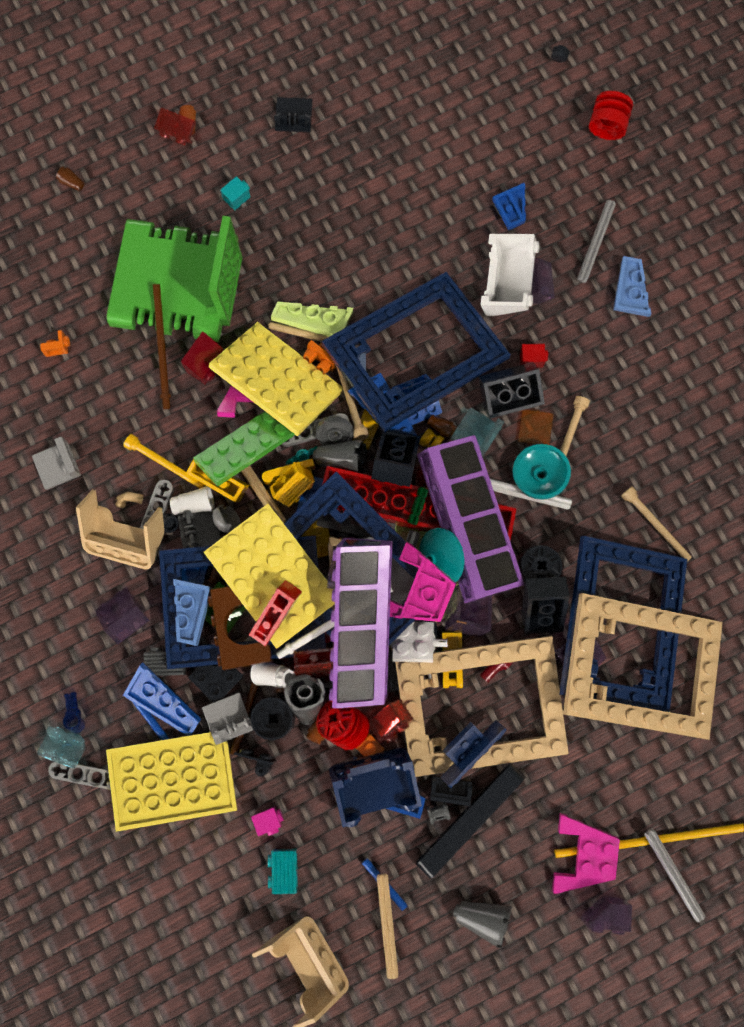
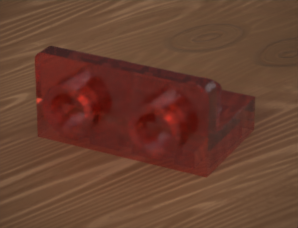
(174, 125)

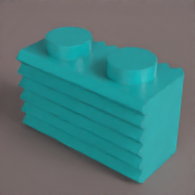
(284, 871)

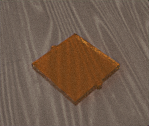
(535, 427)

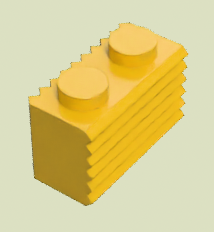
(292, 484)

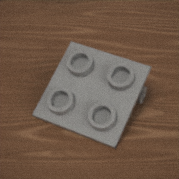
(227, 718)

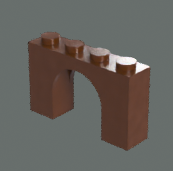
(233, 654)

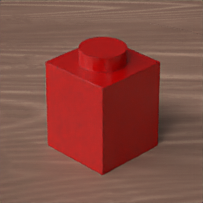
(533, 353)

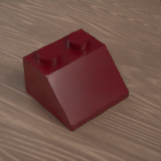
(199, 356)

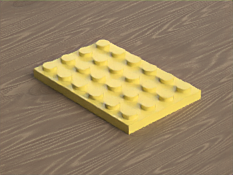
(276, 378)
(259, 559)
(170, 781)

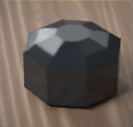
(560, 54)
(170, 523)

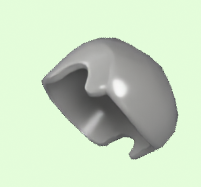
(225, 518)

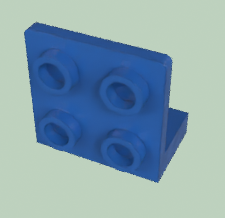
(426, 413)

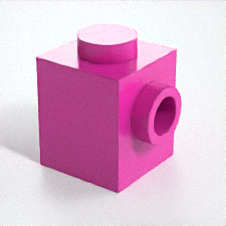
(268, 821)

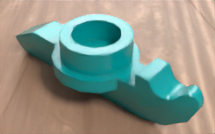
(301, 455)

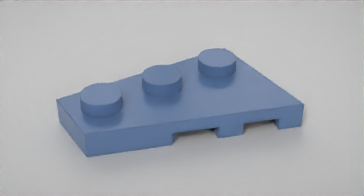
(631, 289)
(191, 610)

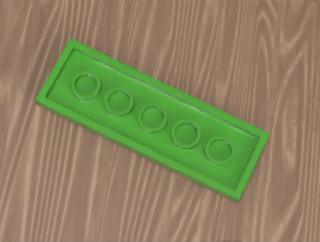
(242, 448)

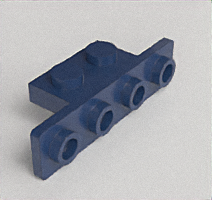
(468, 749)

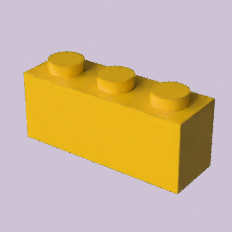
(232, 488)

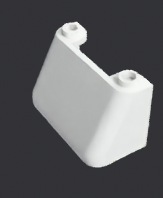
(510, 274)

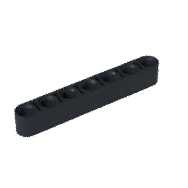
(470, 820)

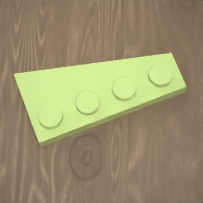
(312, 318)

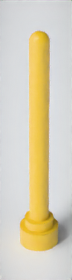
(133, 443)

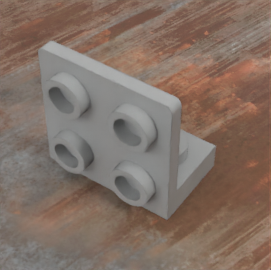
(56, 464)

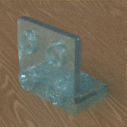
(480, 426)

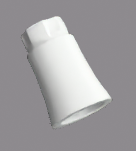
(193, 501)
(271, 675)

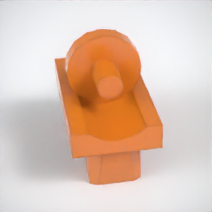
(318, 352)

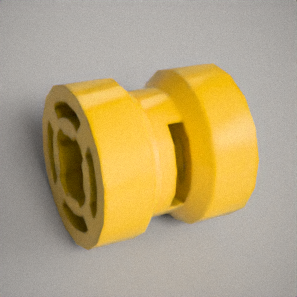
(428, 437)

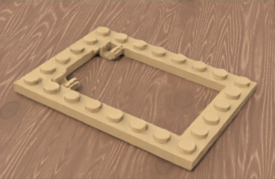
(412, 682)
(580, 690)

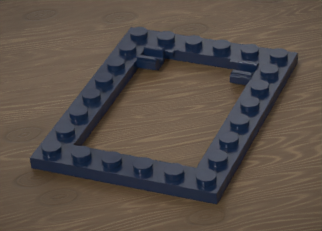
(382, 406)
(326, 500)
(178, 653)
(645, 695)

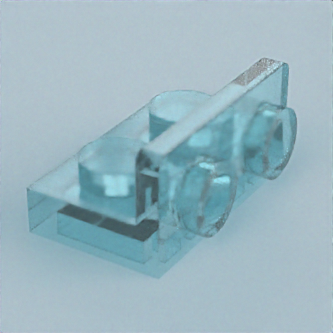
(62, 747)

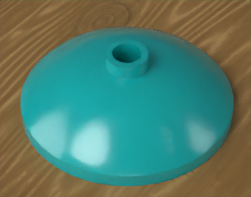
(541, 460)
(444, 551)

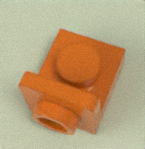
(55, 347)

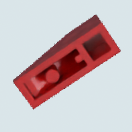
(275, 612)

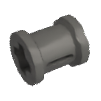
(438, 813)

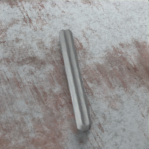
(596, 241)
(674, 875)

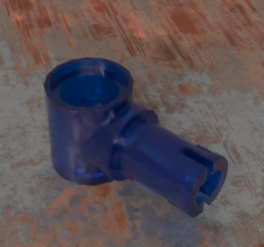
(73, 712)

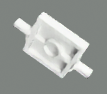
(416, 643)

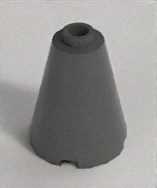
(342, 455)
(305, 697)
(484, 920)

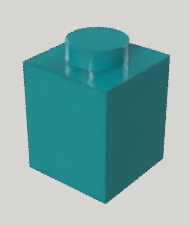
(235, 193)

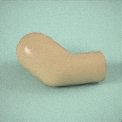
(126, 497)

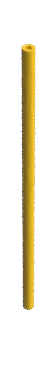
(664, 838)

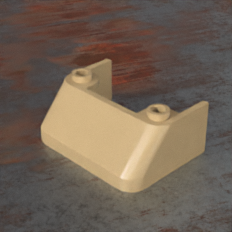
(116, 540)
(314, 965)

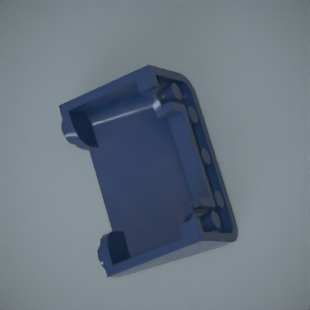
(374, 784)

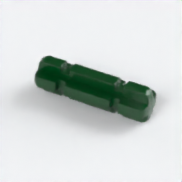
(417, 506)

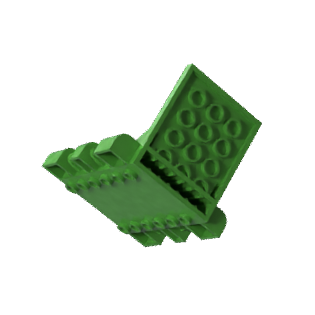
(194, 278)

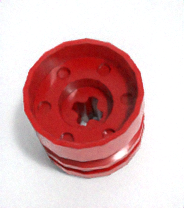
(611, 115)
(342, 726)

